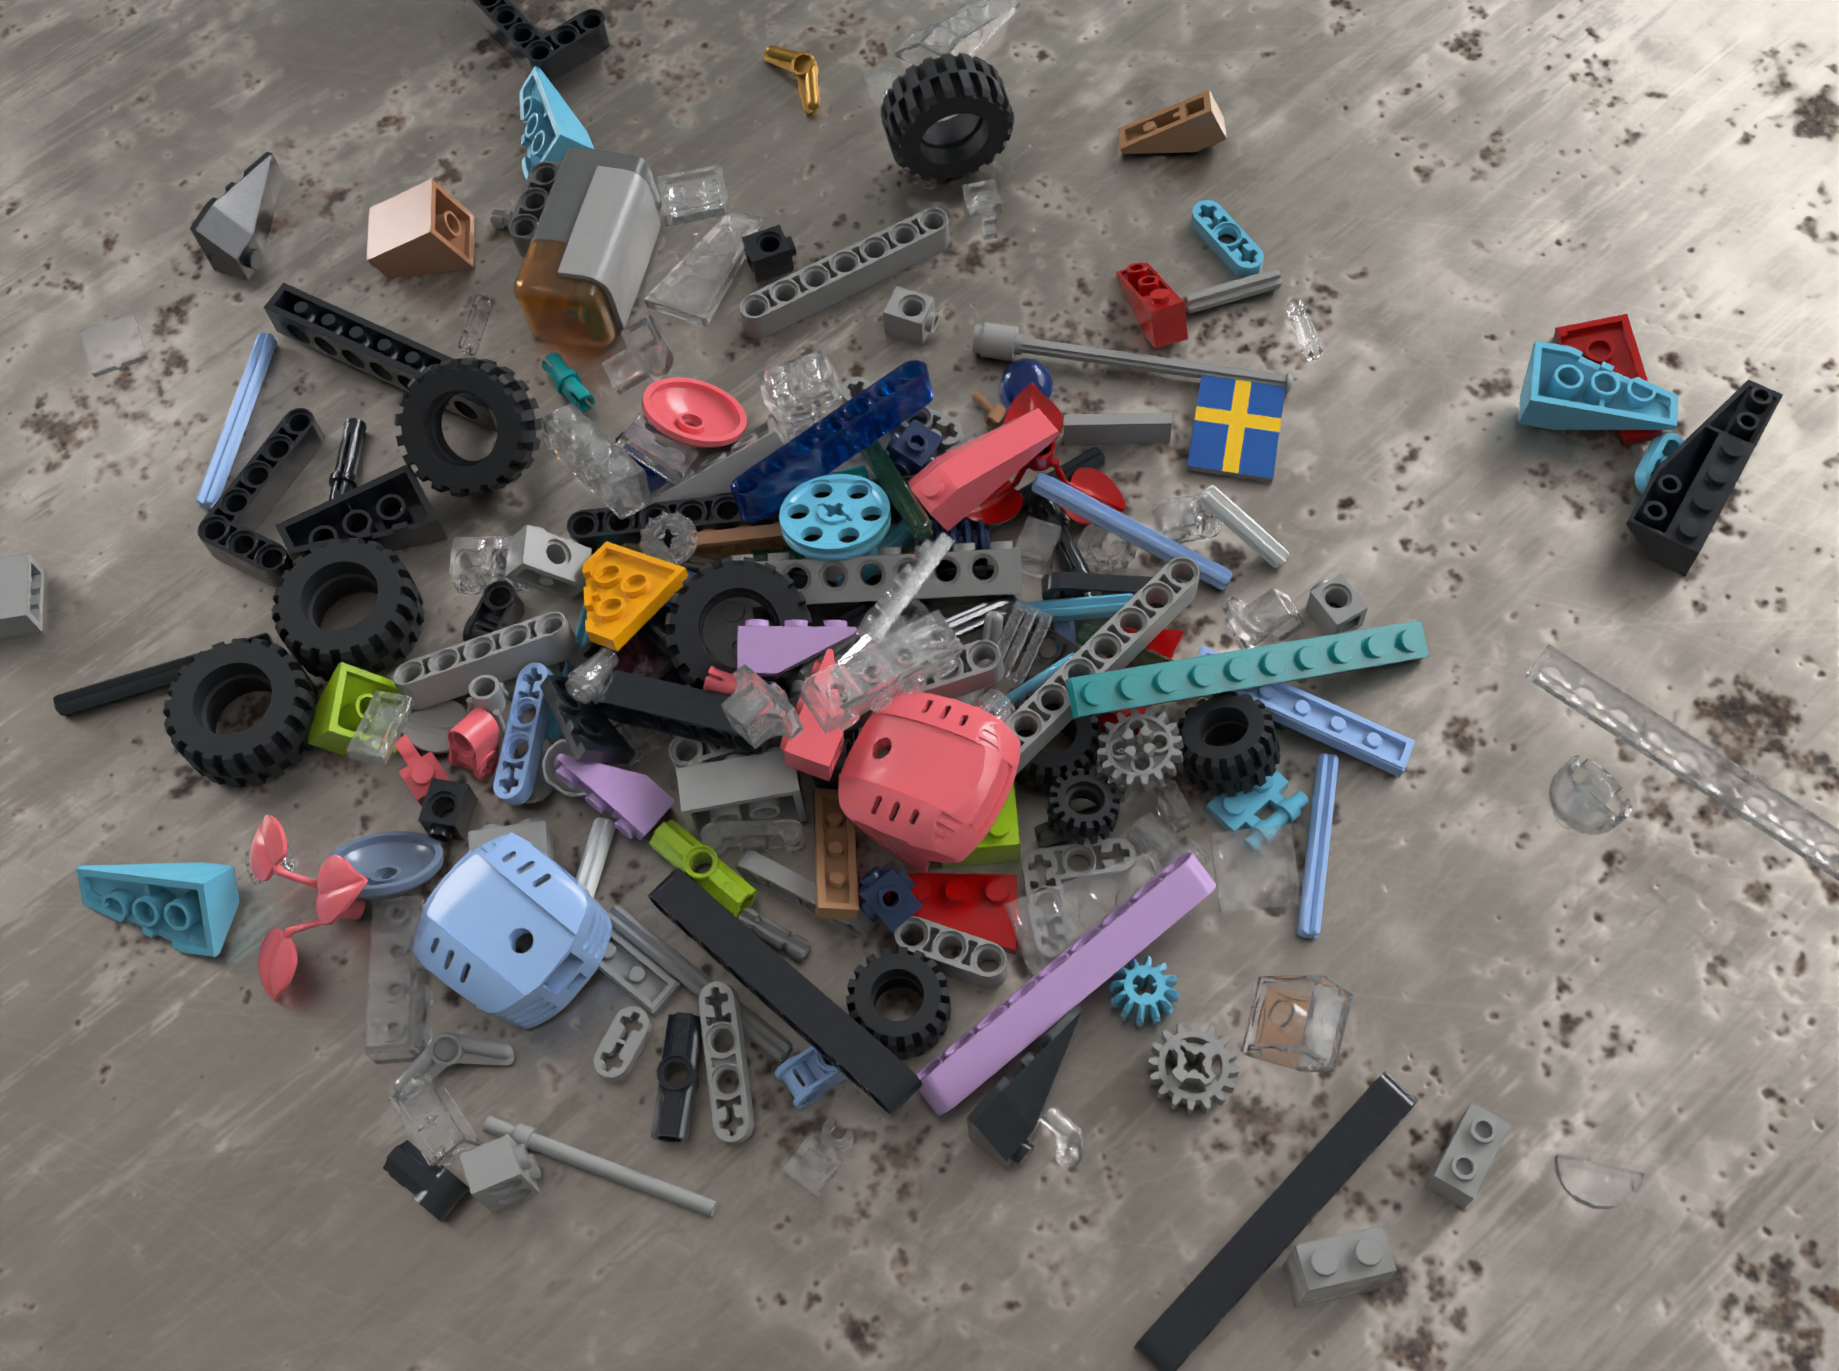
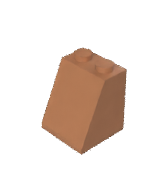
(420, 233)

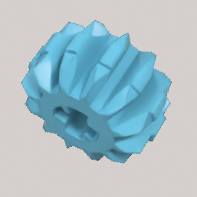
(1148, 1004)

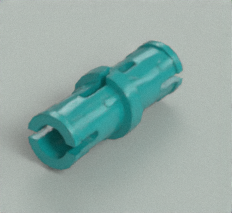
(568, 382)

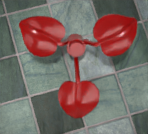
(1007, 501)

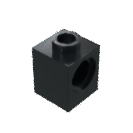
(769, 253)
(444, 796)

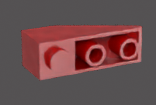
(1154, 304)

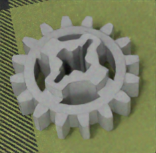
(1180, 1079)

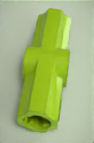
(688, 853)

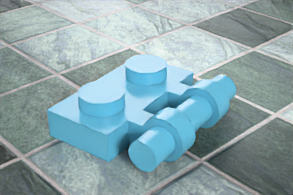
(1242, 810)

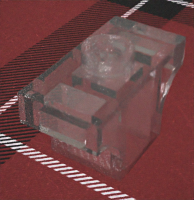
(760, 709)

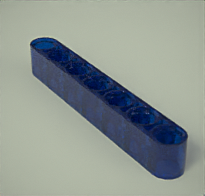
(832, 440)

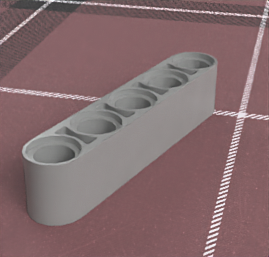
(499, 653)

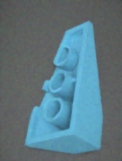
(549, 123)
(1578, 394)
(173, 900)

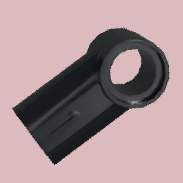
(433, 1186)

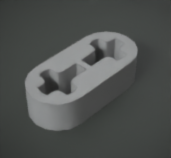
(615, 1039)

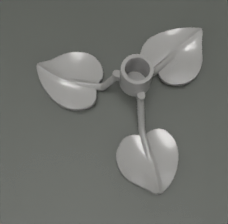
(429, 726)

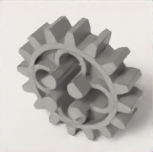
(1158, 760)

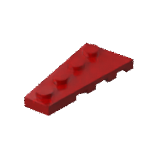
(1614, 343)
(967, 903)

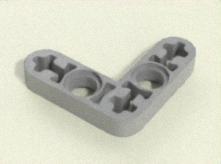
(1058, 856)

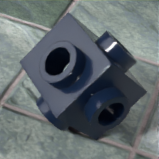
(913, 448)
(897, 906)

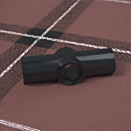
(676, 1102)

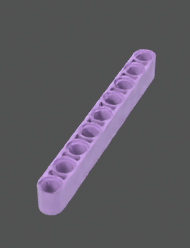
(1064, 983)

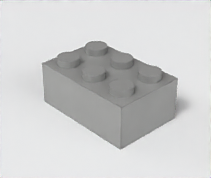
(740, 790)

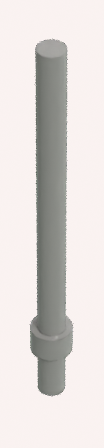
(528, 1136)

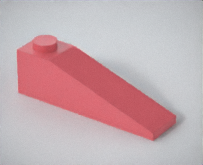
(970, 473)

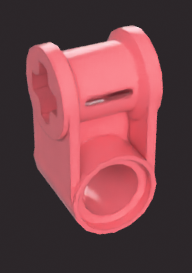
(475, 744)

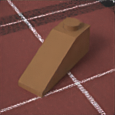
(1176, 129)

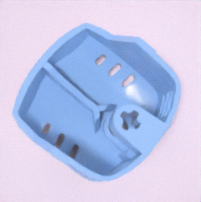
(483, 912)

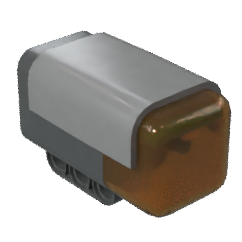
(584, 244)

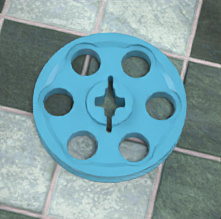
(835, 517)

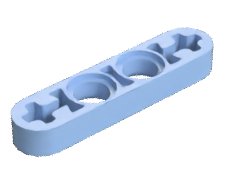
(519, 733)

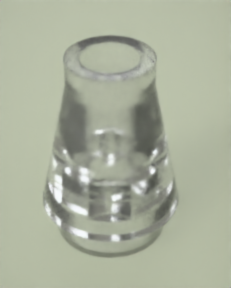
(590, 678)

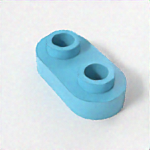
(1655, 454)

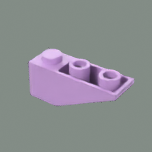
(778, 649)
(624, 794)

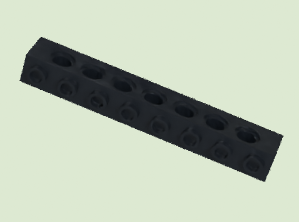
(364, 345)

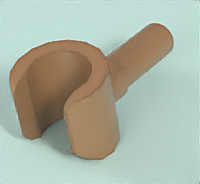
(996, 414)

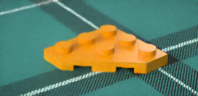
(625, 592)

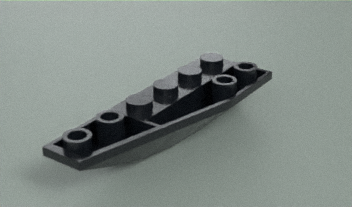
(1698, 479)

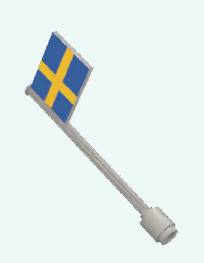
(1235, 408)

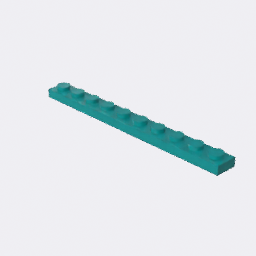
(1245, 669)

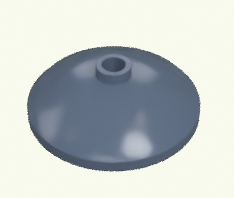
(392, 862)

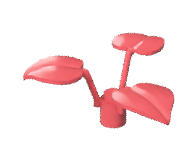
(337, 899)

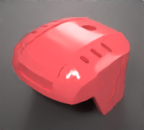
(939, 762)

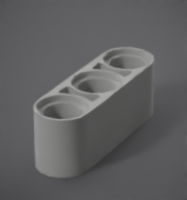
(972, 948)

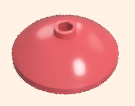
(693, 412)

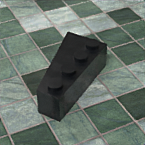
(382, 511)

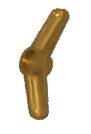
(804, 67)

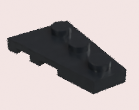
(585, 729)

